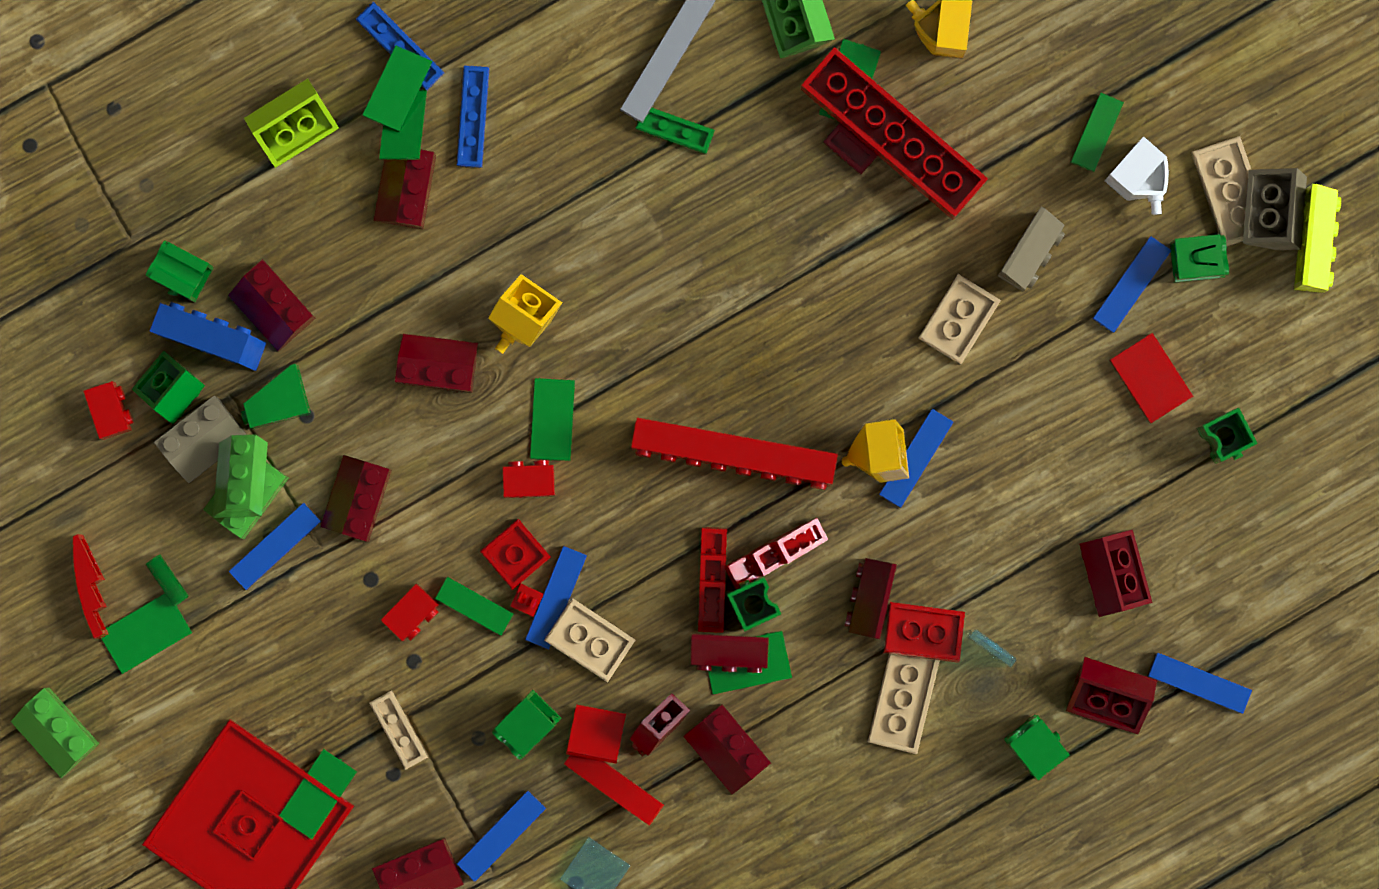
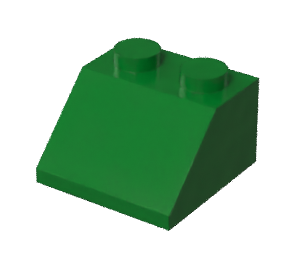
(168, 387)

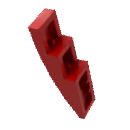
(776, 552)
(87, 576)
(712, 579)
(616, 787)

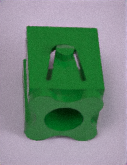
(1199, 258)
(179, 271)
(1241, 432)
(738, 597)
(526, 725)
(1036, 747)

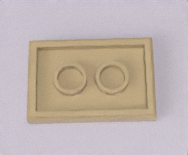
(959, 319)
(589, 640)

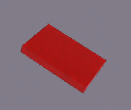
(1151, 378)
(924, 632)

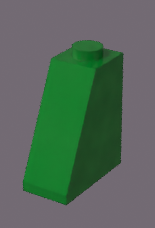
(278, 400)

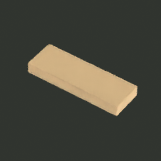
(398, 730)

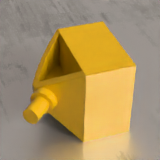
(943, 26)
(523, 313)
(880, 451)

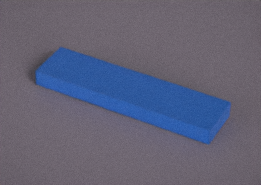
(390, 35)
(473, 116)
(1131, 284)
(918, 456)
(275, 546)
(556, 595)
(1199, 683)
(501, 836)

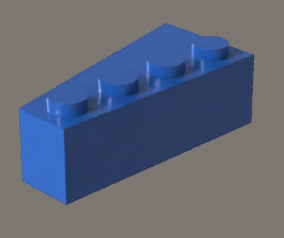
(208, 336)

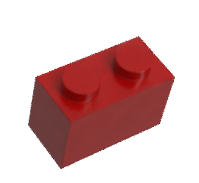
(108, 410)
(528, 480)
(411, 613)

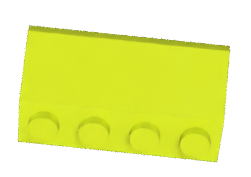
(1317, 239)

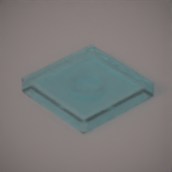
(991, 648)
(595, 868)

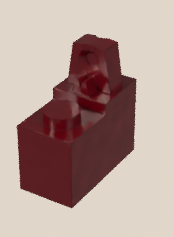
(659, 725)

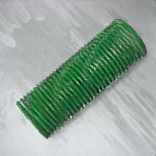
(168, 579)

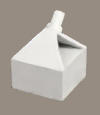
(1142, 175)

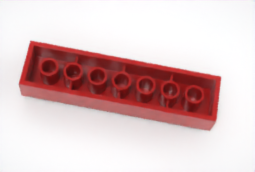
(893, 133)
(734, 452)

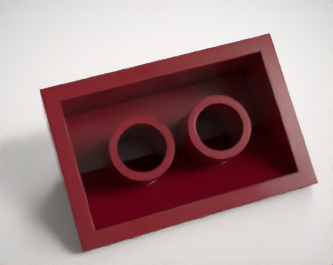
(405, 191)
(271, 305)
(436, 363)
(356, 498)
(1115, 573)
(870, 598)
(729, 652)
(1111, 695)
(727, 749)
(420, 869)

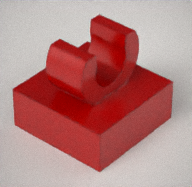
(527, 600)

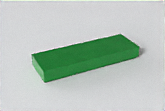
(677, 130)
(1097, 132)
(474, 606)

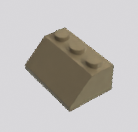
(1275, 208)
(1032, 250)
(195, 440)

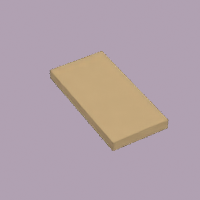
(1224, 178)
(903, 702)

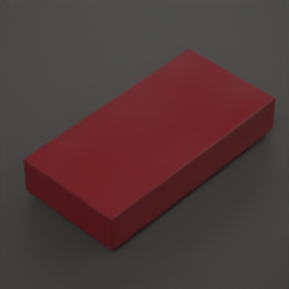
(850, 149)

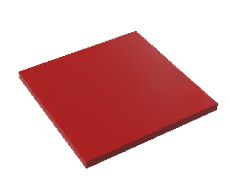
(228, 823)

